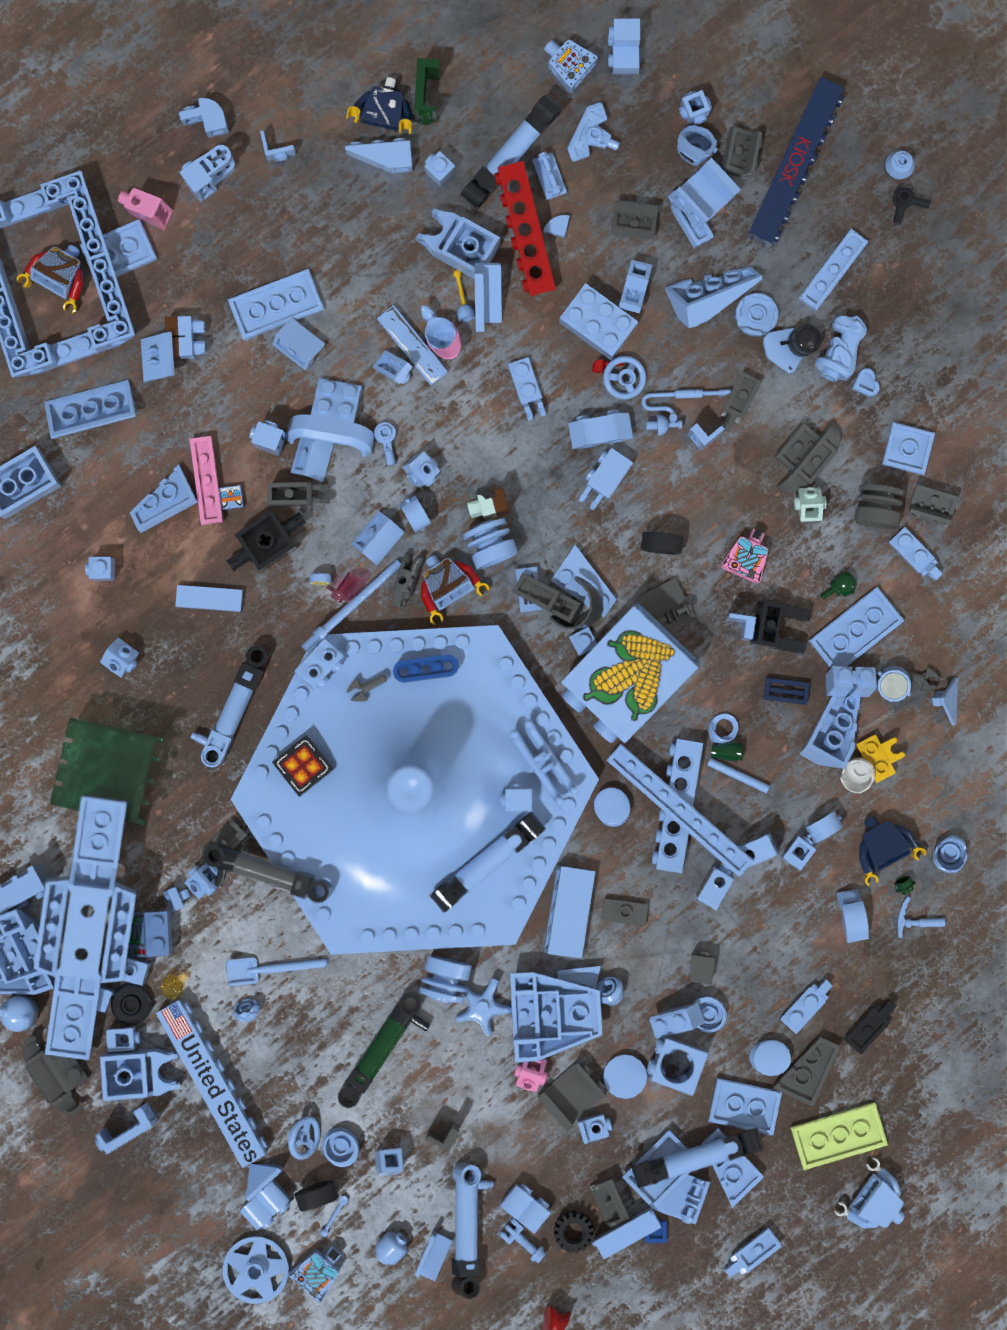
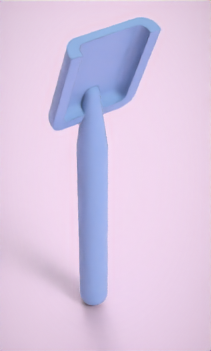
(245, 970)

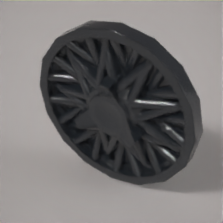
(131, 1004)

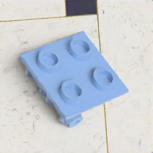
(685, 1199)

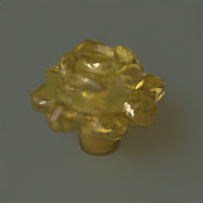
(172, 987)

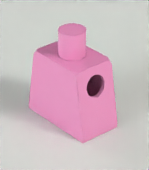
(146, 207)

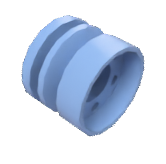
(490, 543)
(445, 979)

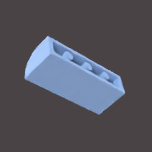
(569, 911)

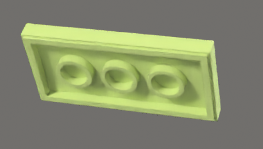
(839, 1136)

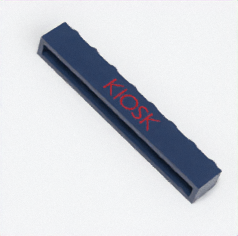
(795, 162)

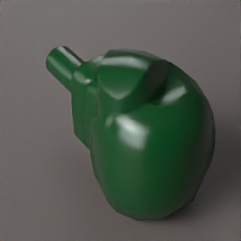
(843, 584)

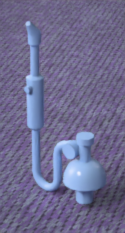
(661, 423)

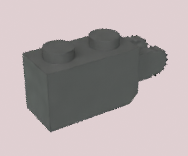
(295, 494)

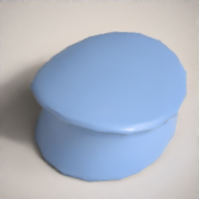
(612, 807)
(713, 1014)
(770, 1057)
(340, 1147)

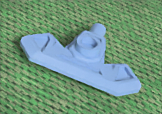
(590, 134)

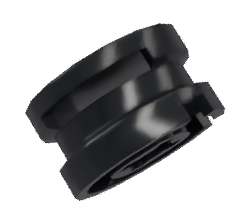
(804, 340)

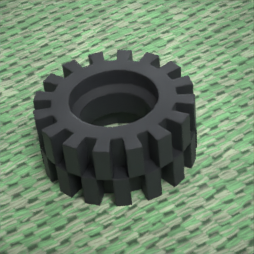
(580, 1243)

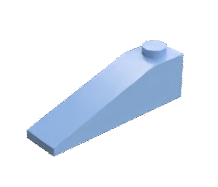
(705, 298)

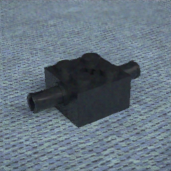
(252, 537)

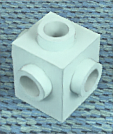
(810, 504)

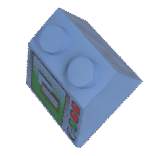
(151, 934)

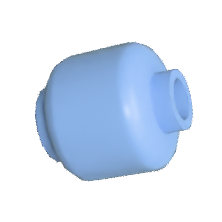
(391, 1248)

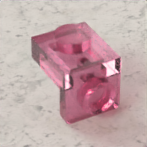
(347, 589)

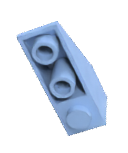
(388, 156)

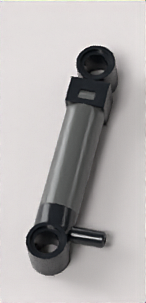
(297, 883)

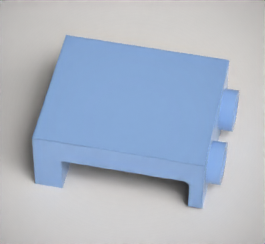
(146, 1120)

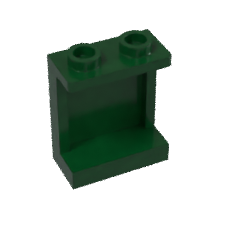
(425, 70)

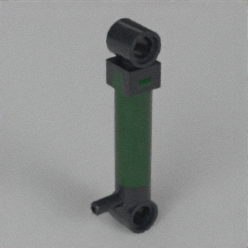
(381, 1047)

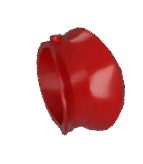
(555, 1321)

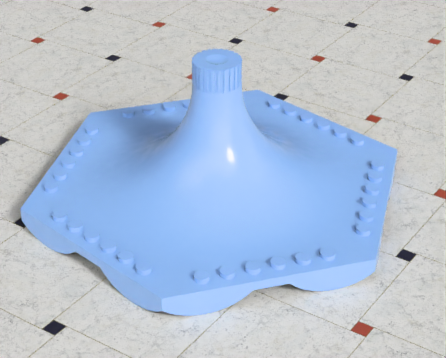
(414, 791)

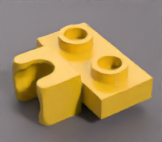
(880, 756)

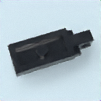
(870, 1026)

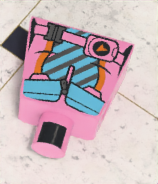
(747, 557)

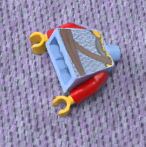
(57, 272)
(446, 583)

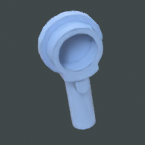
(385, 435)

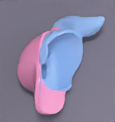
(441, 334)

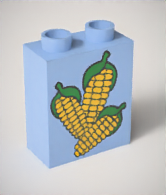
(629, 675)

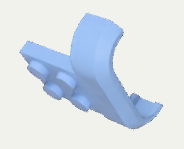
(333, 418)

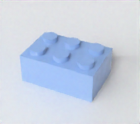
(598, 321)
(25, 481)

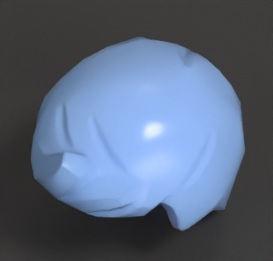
(950, 854)

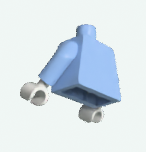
(877, 1202)

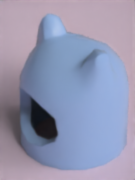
(19, 1013)

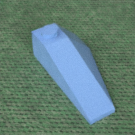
(834, 733)

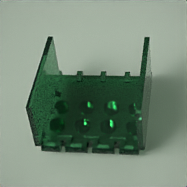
(105, 765)

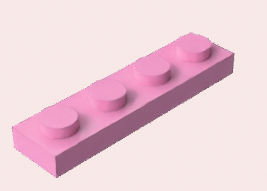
(206, 480)

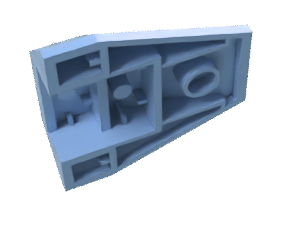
(17, 955)
(551, 1015)

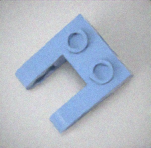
(201, 174)

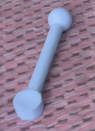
(343, 1200)

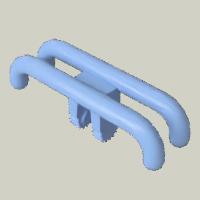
(543, 762)

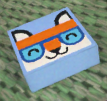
(231, 497)

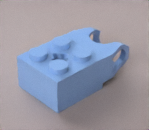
(456, 238)
(143, 1077)

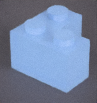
(625, 41)

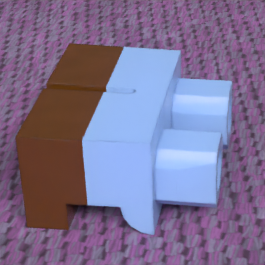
(183, 333)

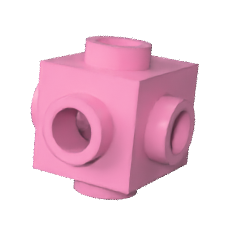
(531, 1074)

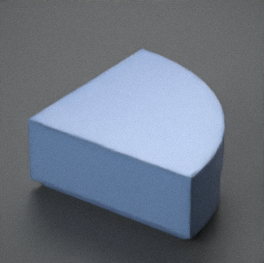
(557, 226)

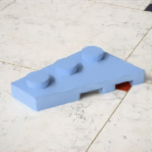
(166, 501)
(577, 565)

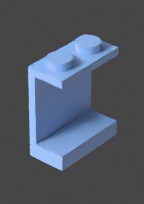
(705, 193)

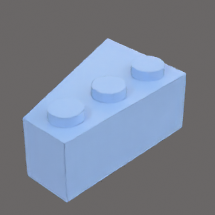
(22, 888)

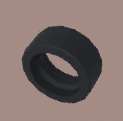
(662, 543)
(316, 1195)

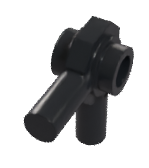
(903, 199)

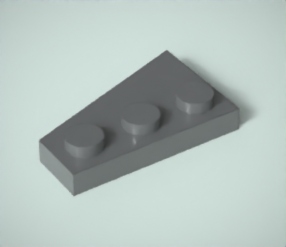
(809, 1072)

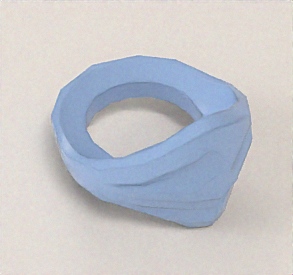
(712, 726)

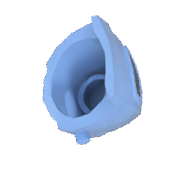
(696, 144)

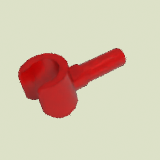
(599, 365)

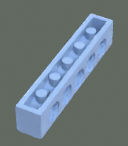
(693, 752)

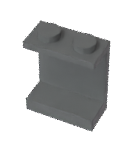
(572, 1094)

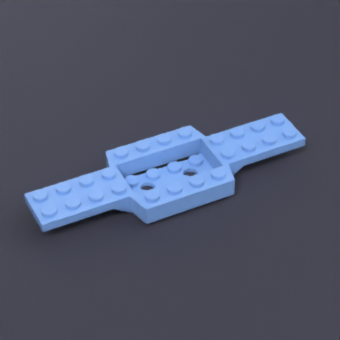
(91, 884)

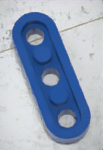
(415, 666)

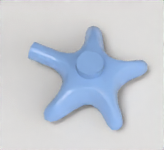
(483, 1007)

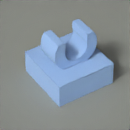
(175, 899)

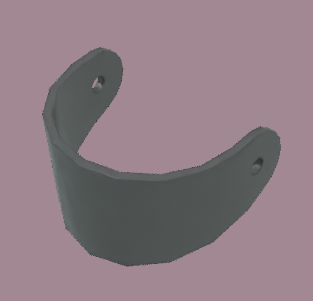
(595, 611)

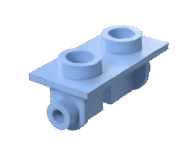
(549, 175)

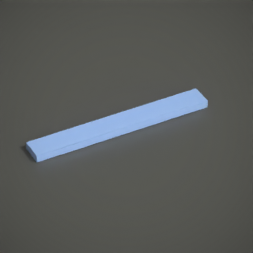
(680, 810)

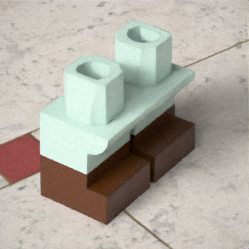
(490, 507)

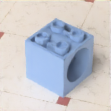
(684, 1083)

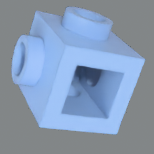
(698, 101)
(421, 469)
(120, 658)
(202, 880)

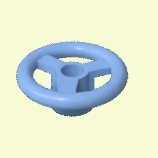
(618, 377)
(299, 1136)

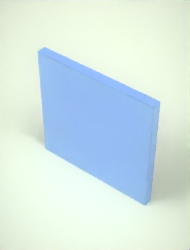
(157, 357)

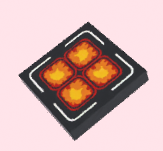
(303, 765)

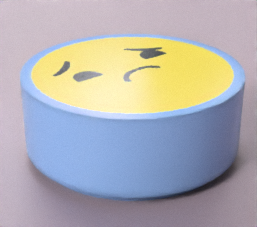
(320, 579)

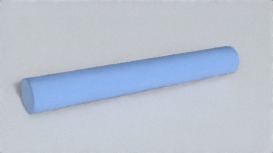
(738, 775)

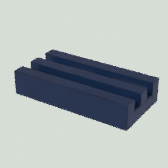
(767, 689)

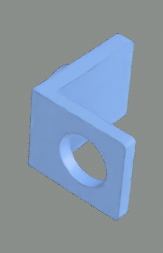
(278, 154)

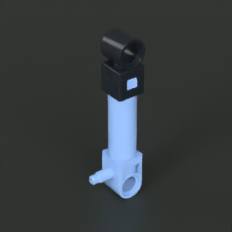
(234, 708)

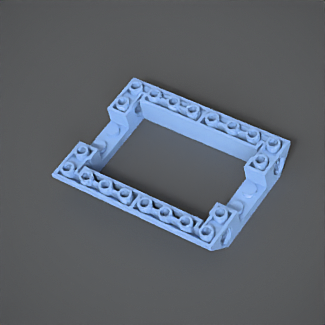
(20, 358)

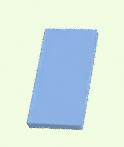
(275, 304)
(856, 630)

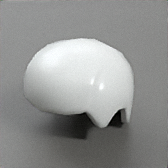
(858, 775)

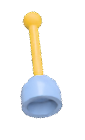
(465, 312)

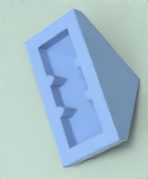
(259, 1177)

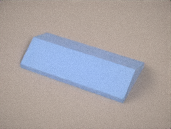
(90, 409)

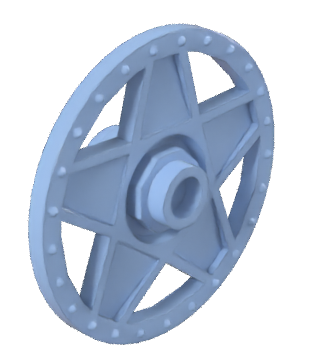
(255, 1269)

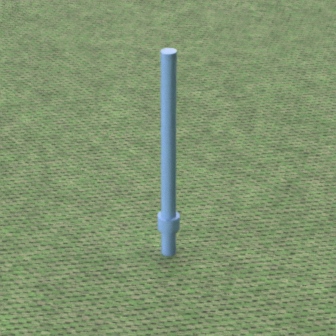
(322, 632)

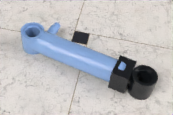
(465, 1264)

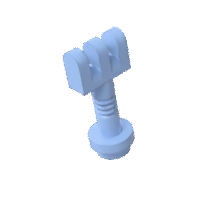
(537, 1254)

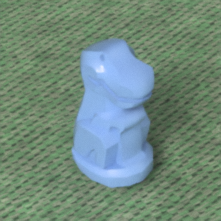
(842, 354)

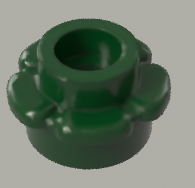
(904, 885)

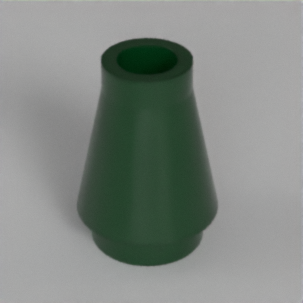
(728, 751)

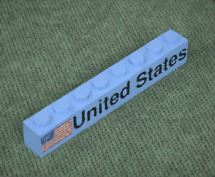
(212, 1083)

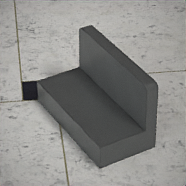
(444, 1142)

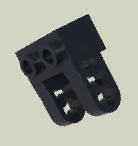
(767, 626)

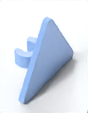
(948, 700)

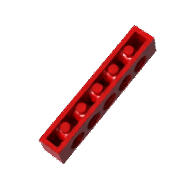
(545, 281)

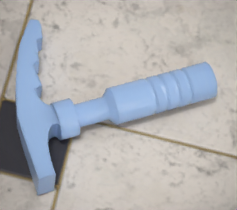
(922, 922)

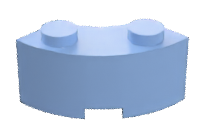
(591, 432)

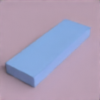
(209, 598)

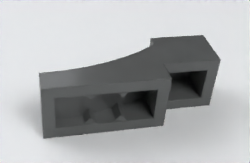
(548, 599)

